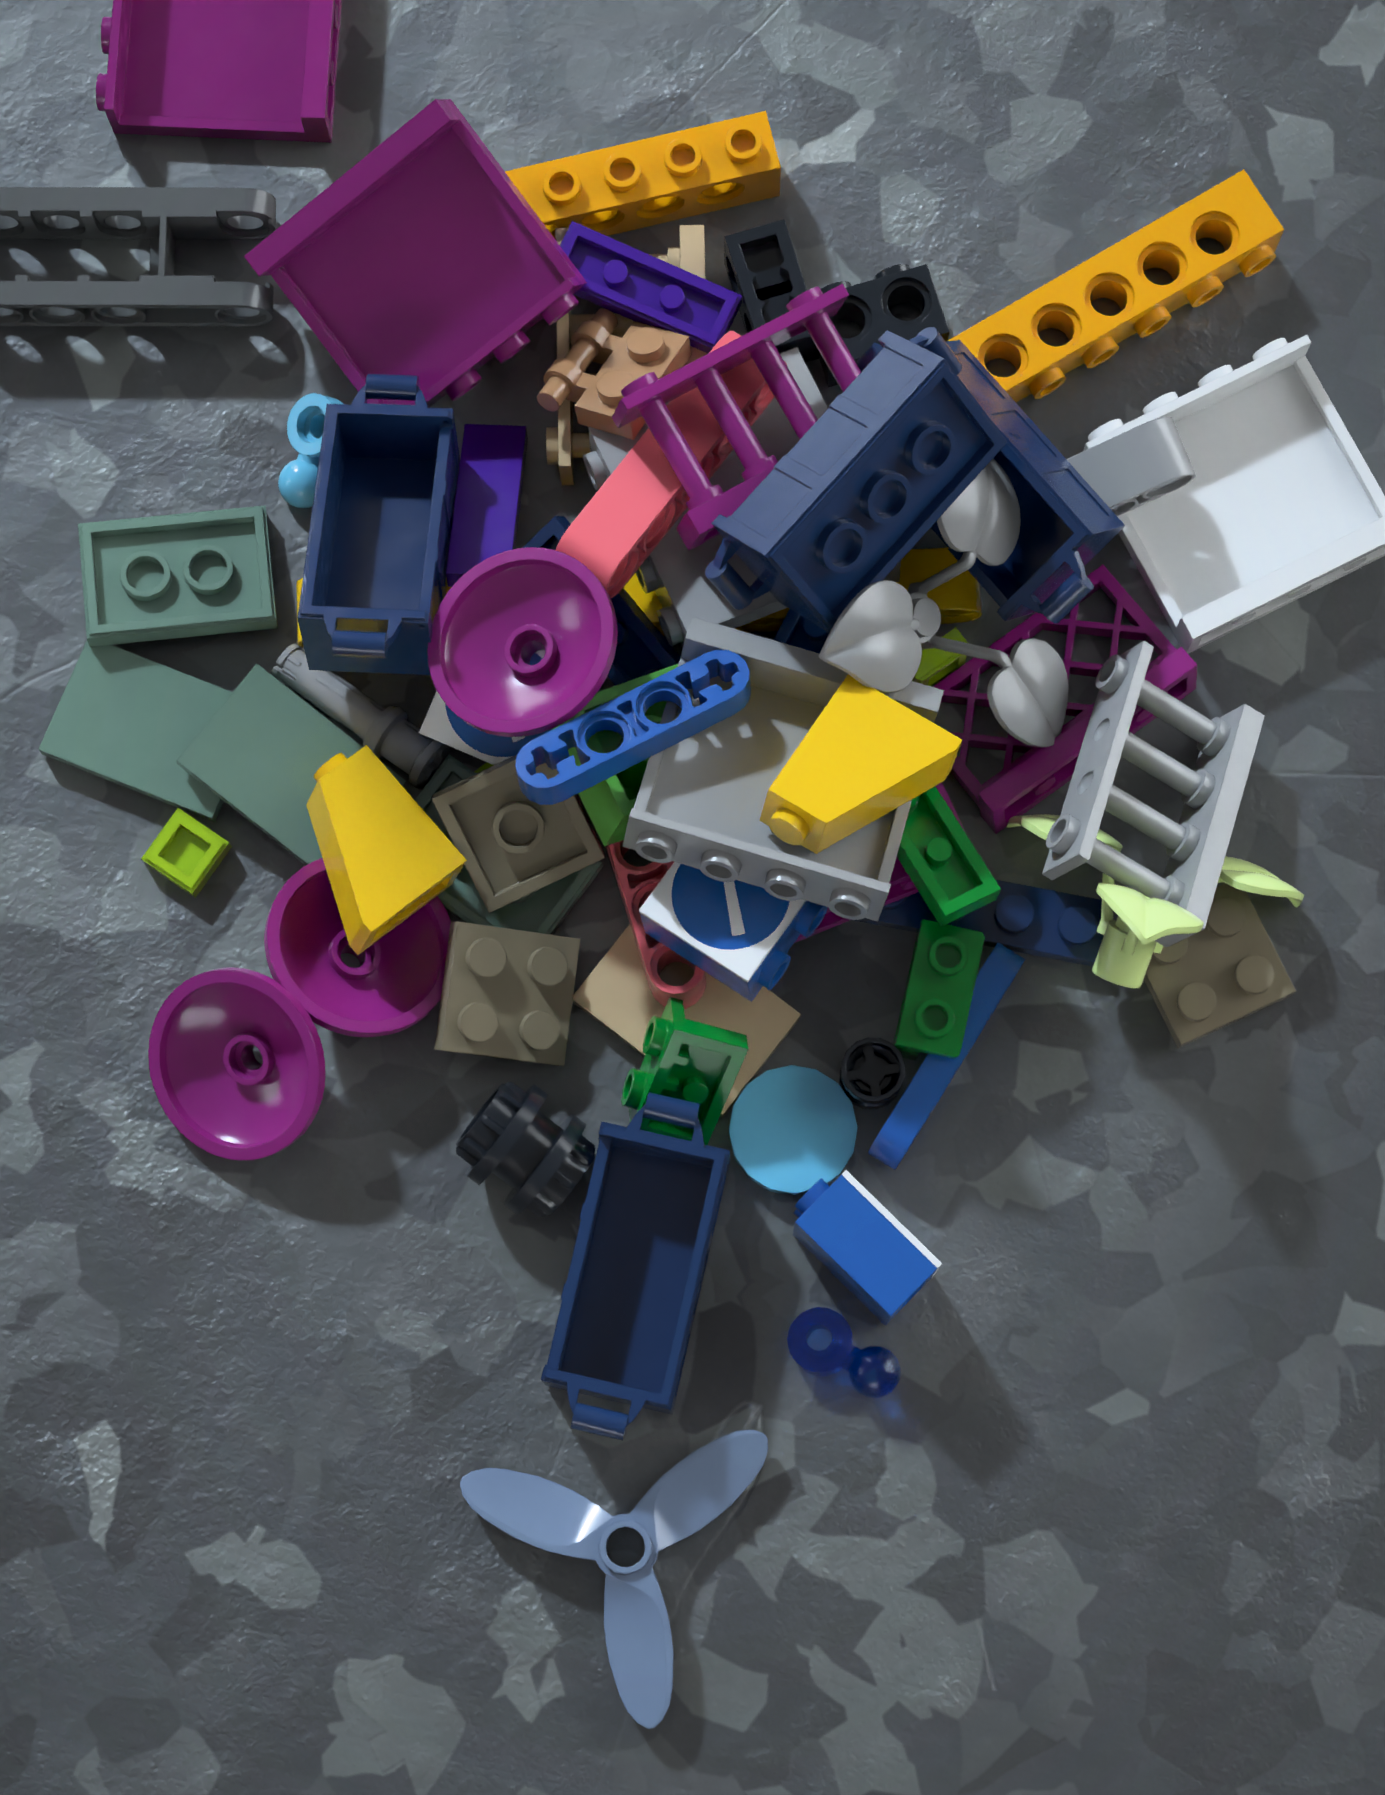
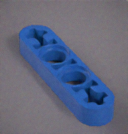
(628, 719)
(938, 1071)

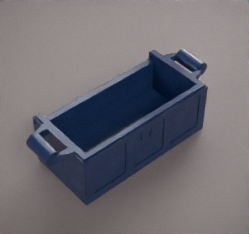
(859, 483)
(1059, 511)
(379, 531)
(637, 1268)

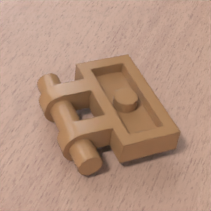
(623, 359)

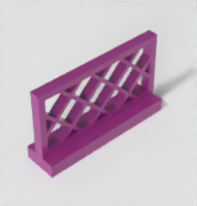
(1046, 769)

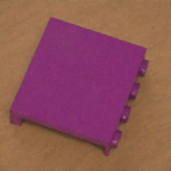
(221, 68)
(421, 260)

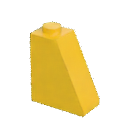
(855, 767)
(376, 846)

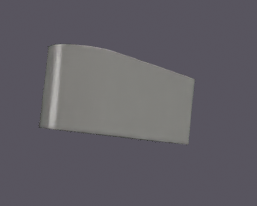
(1136, 465)

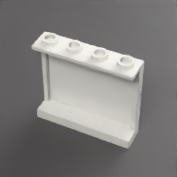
(1272, 503)

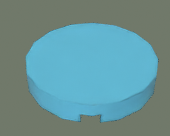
(792, 1129)

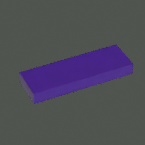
(650, 288)
(486, 495)

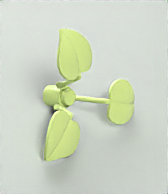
(1141, 919)

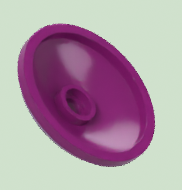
(500, 619)
(396, 976)
(208, 1069)

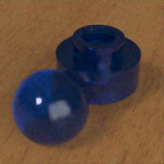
(871, 1370)

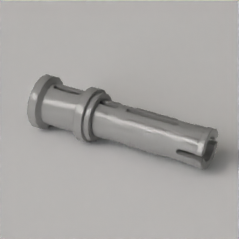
(381, 728)

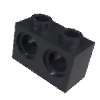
(768, 277)
(870, 305)

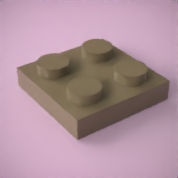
(510, 840)
(1218, 971)
(507, 993)

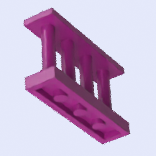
(649, 395)

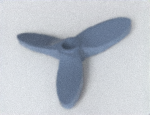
(573, 1526)

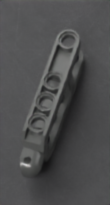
(137, 213)

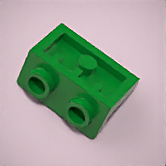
(938, 990)
(687, 1064)

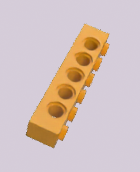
(656, 177)
(1227, 212)

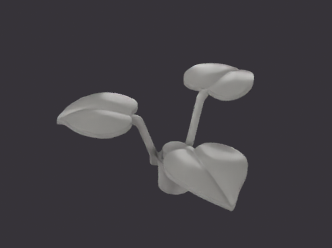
(887, 626)

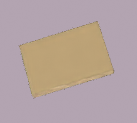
(622, 1002)

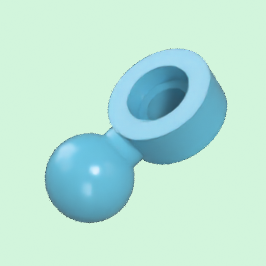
(305, 433)

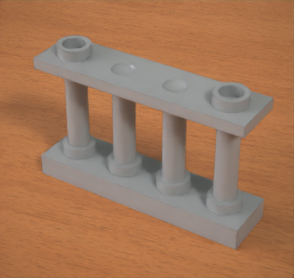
(1209, 792)

